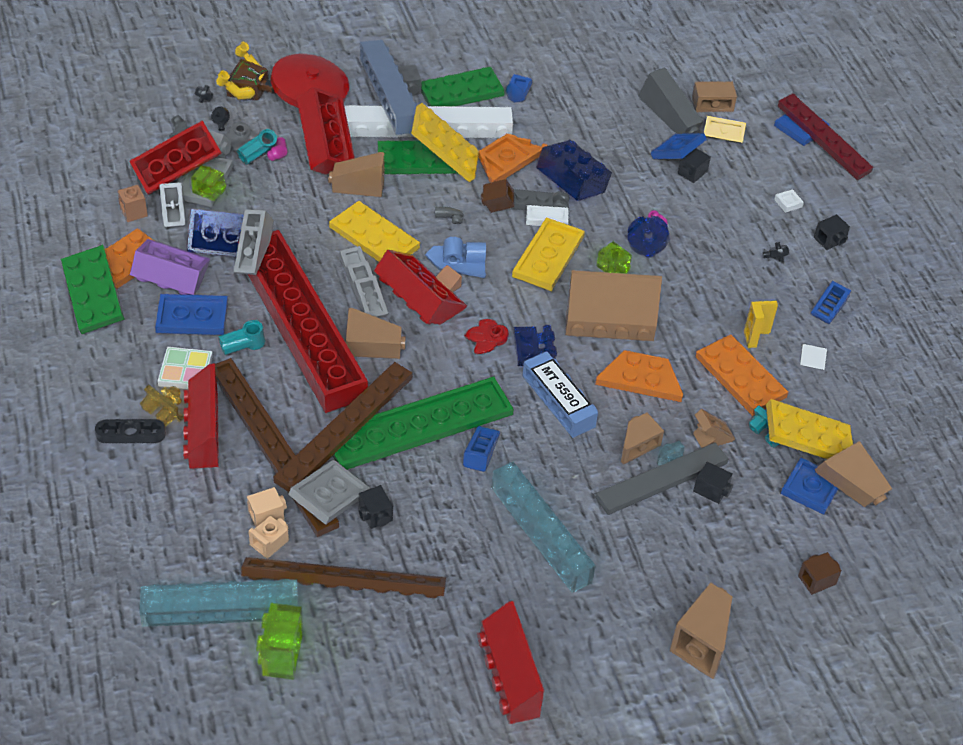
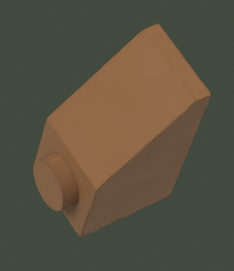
(641, 437)

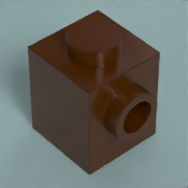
(498, 196)
(819, 573)

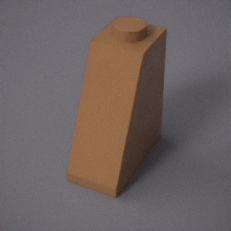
(359, 176)
(373, 336)
(856, 475)

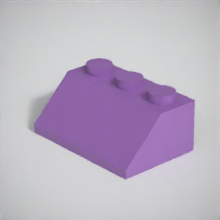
(169, 267)

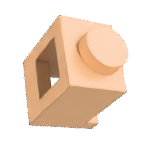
(269, 536)

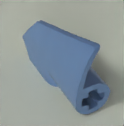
(463, 258)

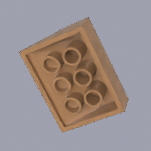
(613, 305)

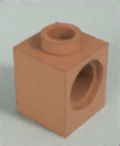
(132, 203)

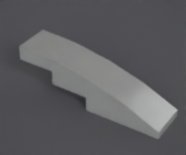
(363, 282)

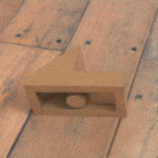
(711, 430)

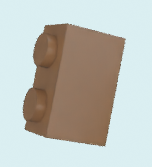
(714, 96)

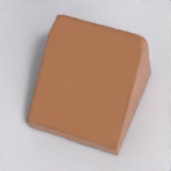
(450, 278)

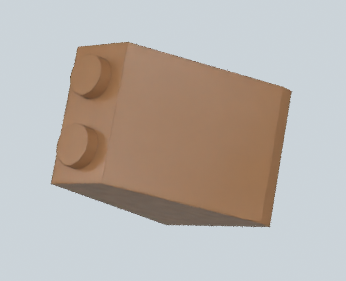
(703, 631)

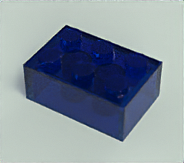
(574, 170)

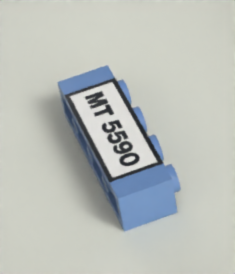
(560, 394)

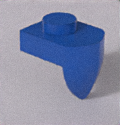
(518, 88)

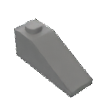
(253, 241)

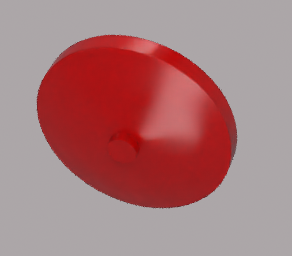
(300, 72)

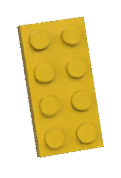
(445, 142)
(372, 232)
(548, 254)
(807, 430)

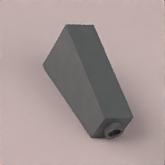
(669, 102)

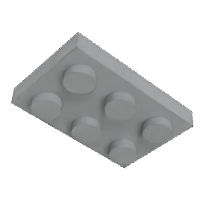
(217, 163)
(328, 491)

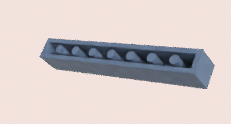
(388, 85)

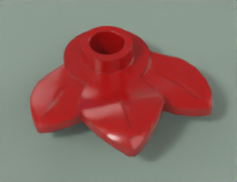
(487, 336)

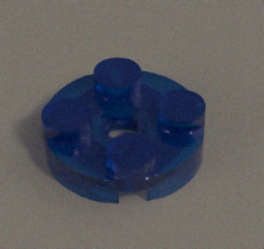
(652, 245)

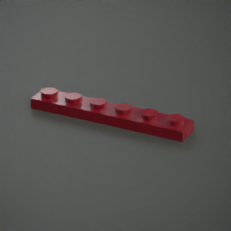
(825, 136)

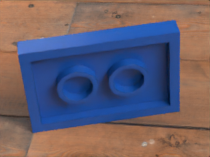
(191, 314)

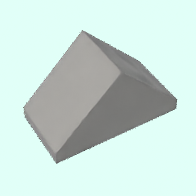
(172, 204)

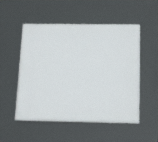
(813, 356)

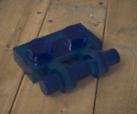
(528, 341)

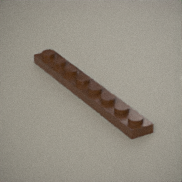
(343, 427)
(337, 576)

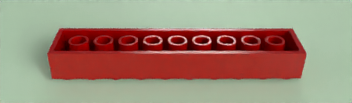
(307, 327)

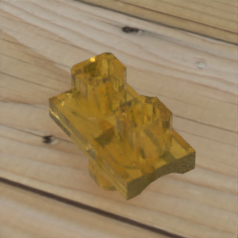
(166, 402)

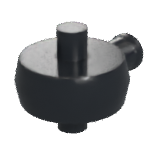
(203, 93)
(220, 117)
(778, 251)

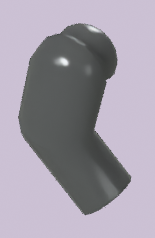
(179, 125)
(449, 212)

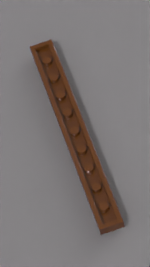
(262, 430)

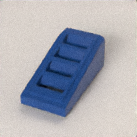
(837, 290)
(480, 450)

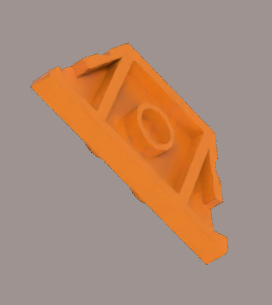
(507, 156)
(641, 375)

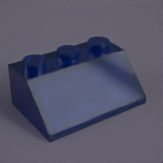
(214, 232)

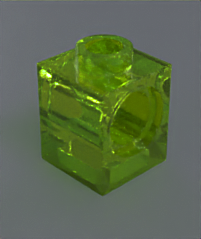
(208, 182)
(614, 259)

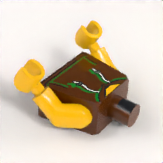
(247, 79)

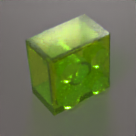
(280, 641)

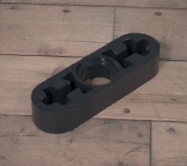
(147, 425)

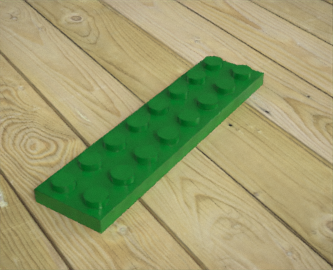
(425, 422)

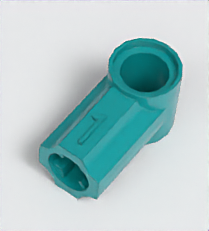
(256, 147)
(250, 337)

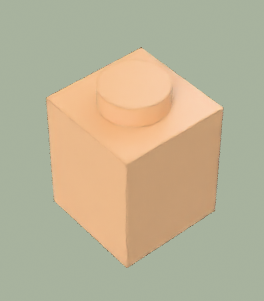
(266, 504)

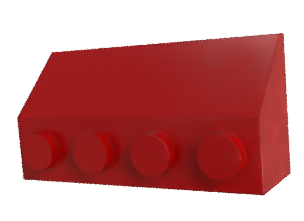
(324, 129)
(175, 157)
(418, 287)
(202, 419)
(511, 665)

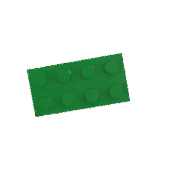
(462, 88)
(411, 158)
(92, 289)

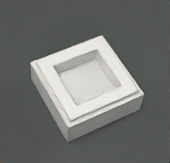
(788, 200)

